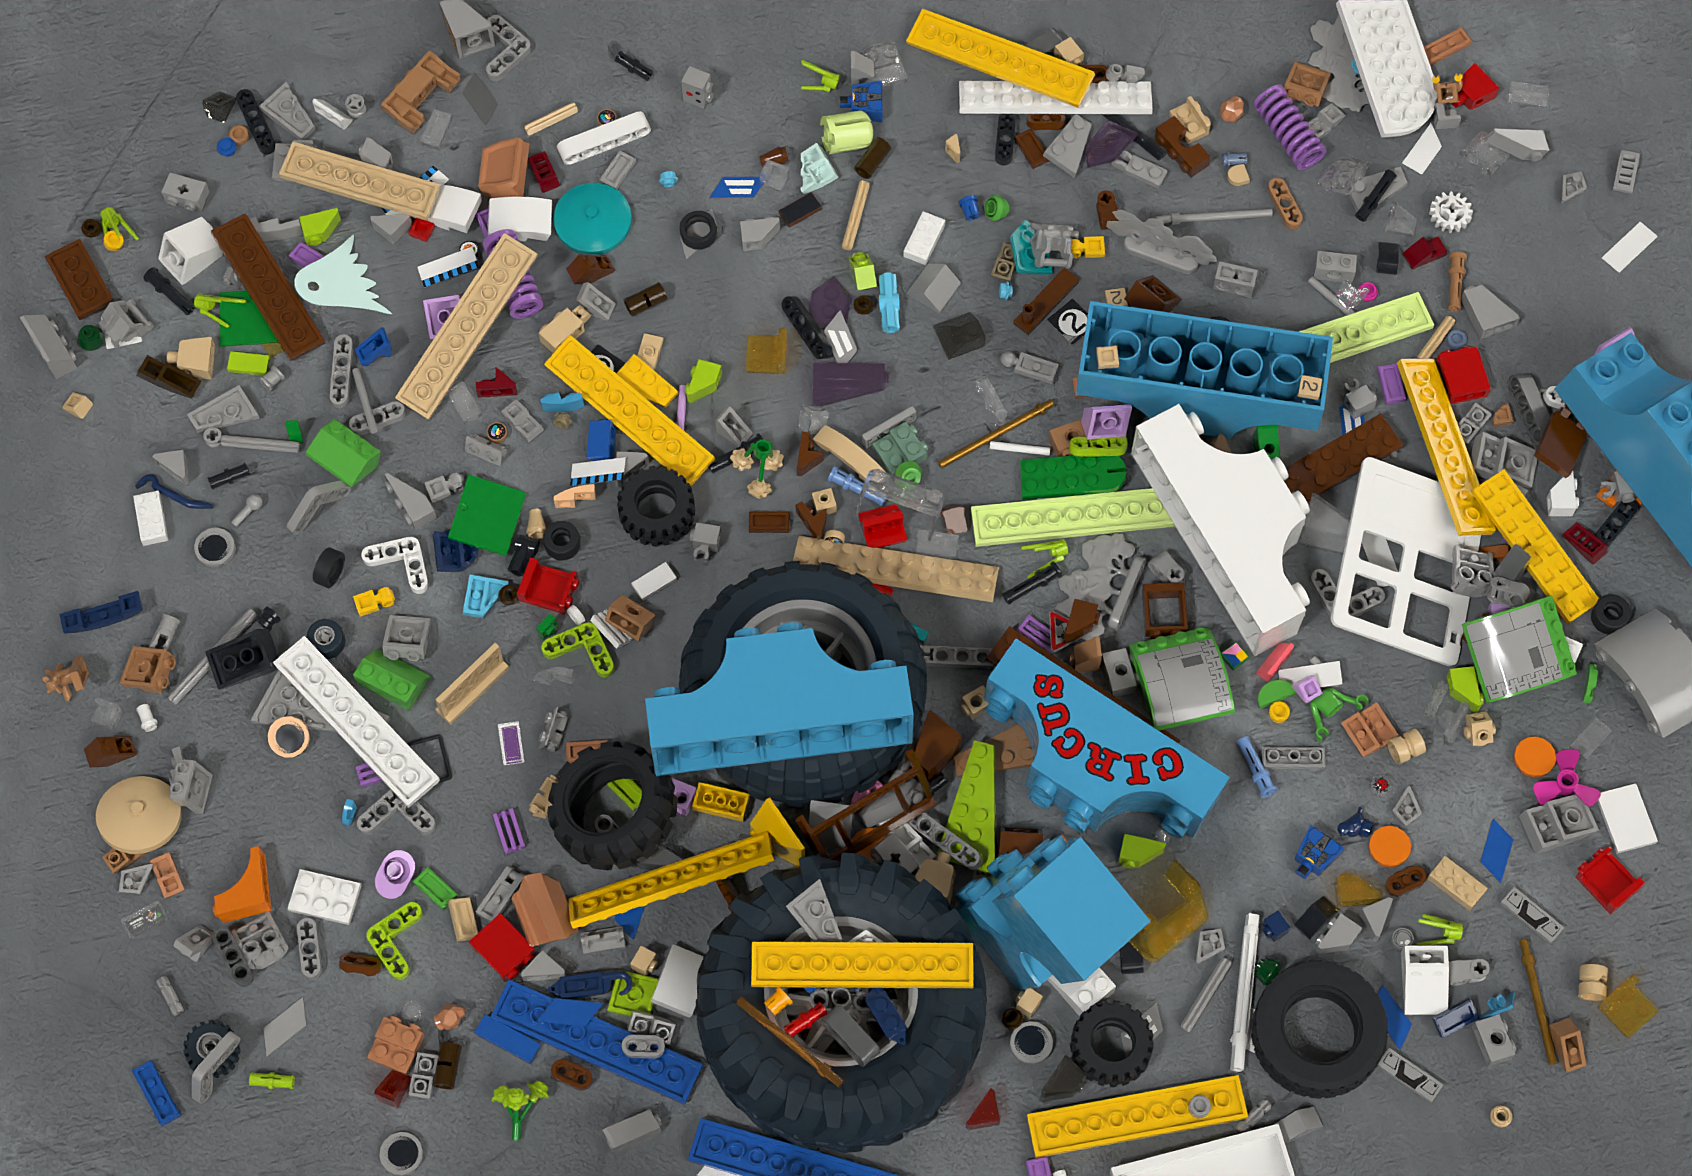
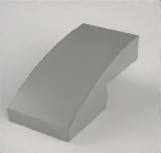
(1326, 120)
(522, 421)

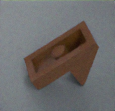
(807, 457)
(814, 524)

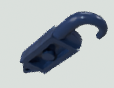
(589, 984)
(886, 1015)

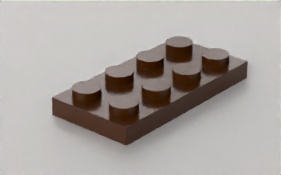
(79, 279)

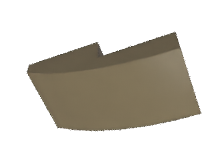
(1004, 264)

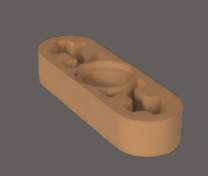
(1284, 211)

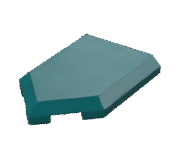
(1023, 251)

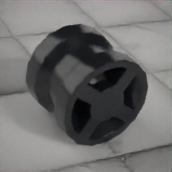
(267, 618)

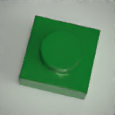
(547, 627)

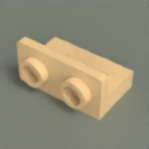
(1192, 119)

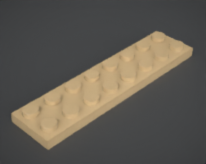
(359, 181)

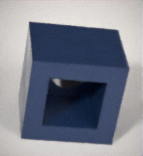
(1275, 926)

